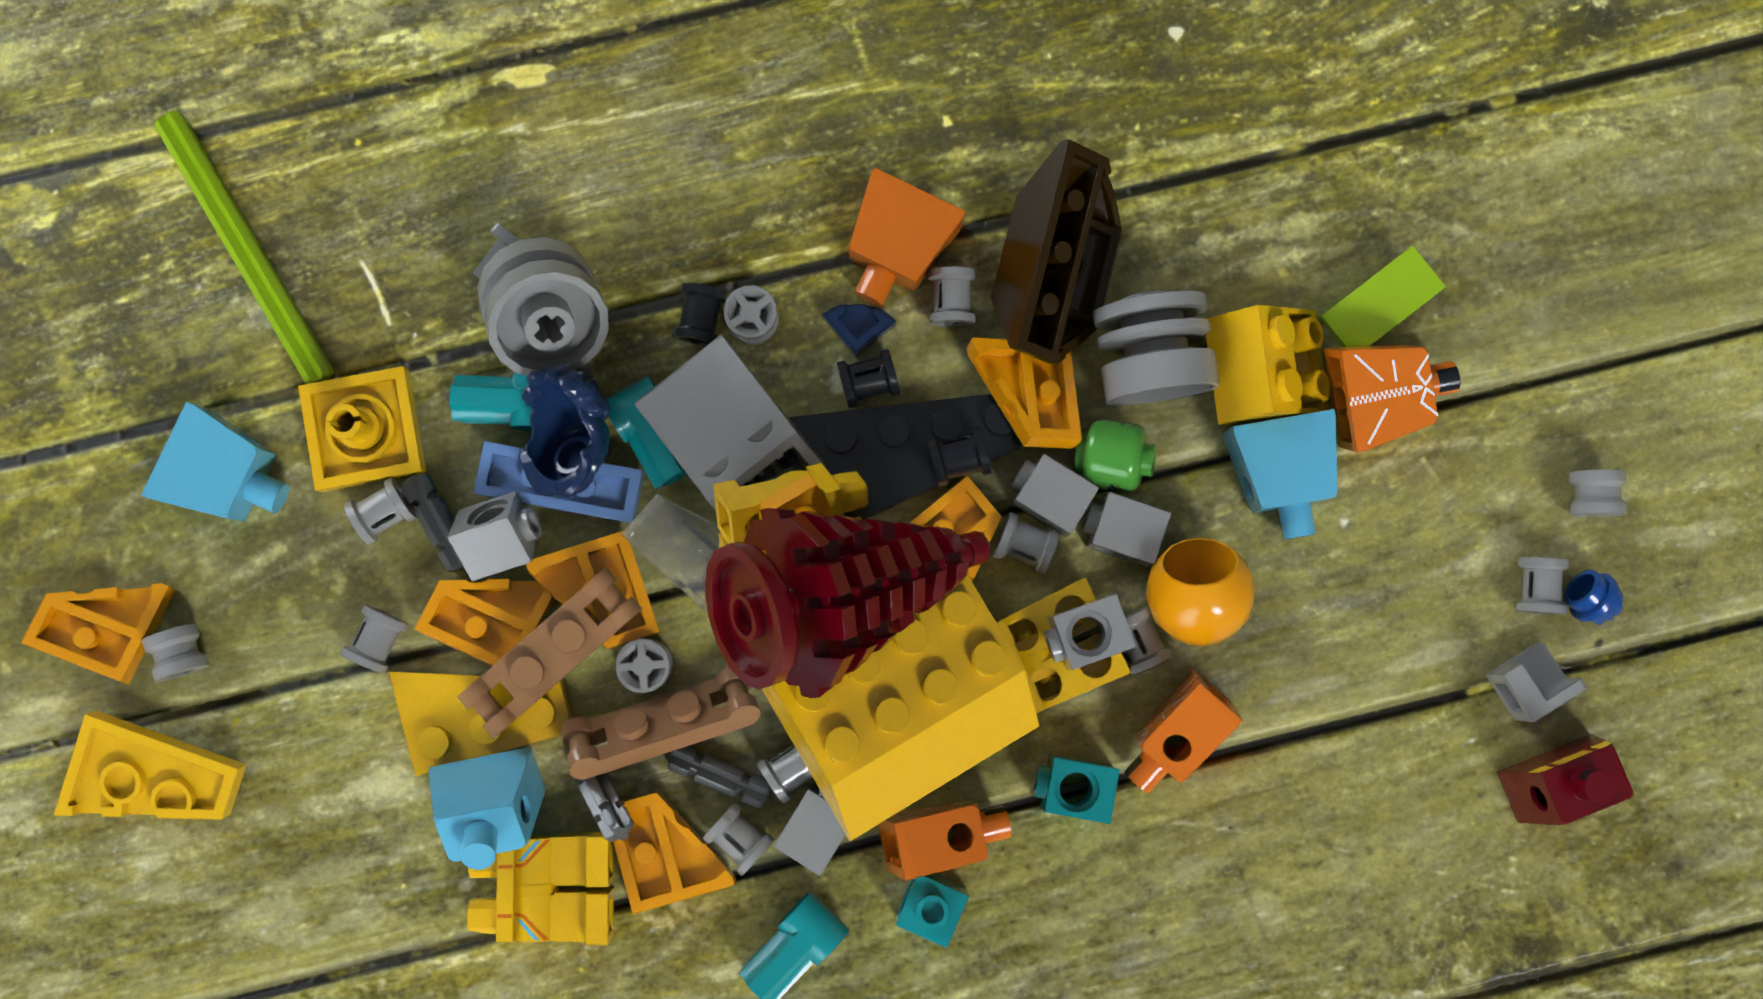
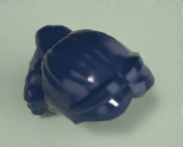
(566, 431)

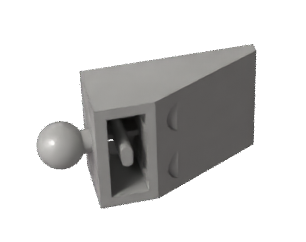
(723, 422)

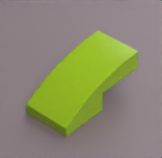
(1383, 300)

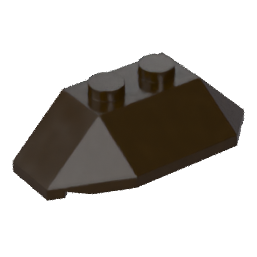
(1058, 254)

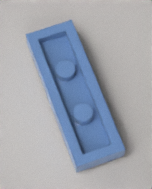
(611, 495)

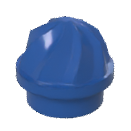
(1593, 597)

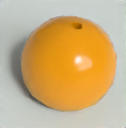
(1200, 591)

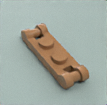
(549, 653)
(658, 725)

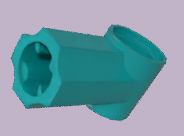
(490, 401)
(634, 428)
(803, 938)

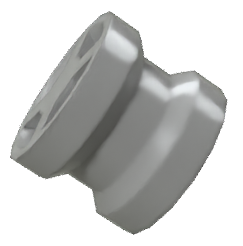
(746, 306)
(1597, 493)
(175, 652)
(635, 666)

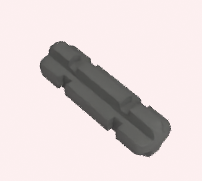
(433, 516)
(720, 775)
(606, 807)

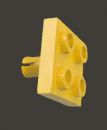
(362, 429)

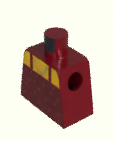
(1573, 778)

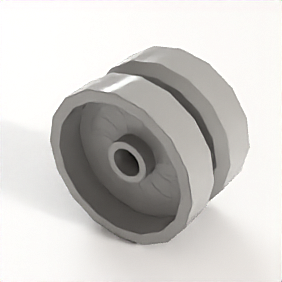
(542, 306)

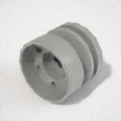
(1154, 338)

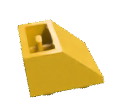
(1268, 364)

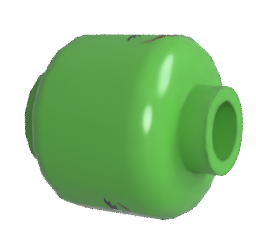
(1115, 455)

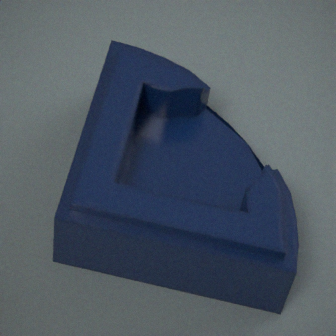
(858, 325)

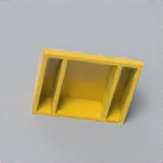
(911, 713)

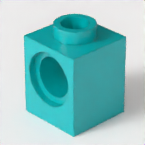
(1100, 796)
(932, 908)

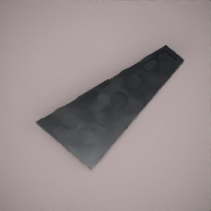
(892, 446)

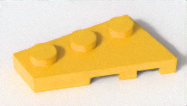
(446, 732)
(141, 772)

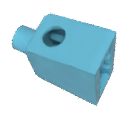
(1286, 466)
(214, 468)
(486, 805)

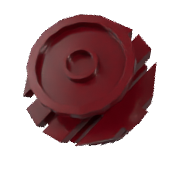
(826, 592)

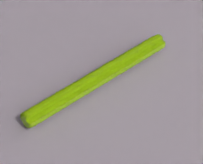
(244, 248)

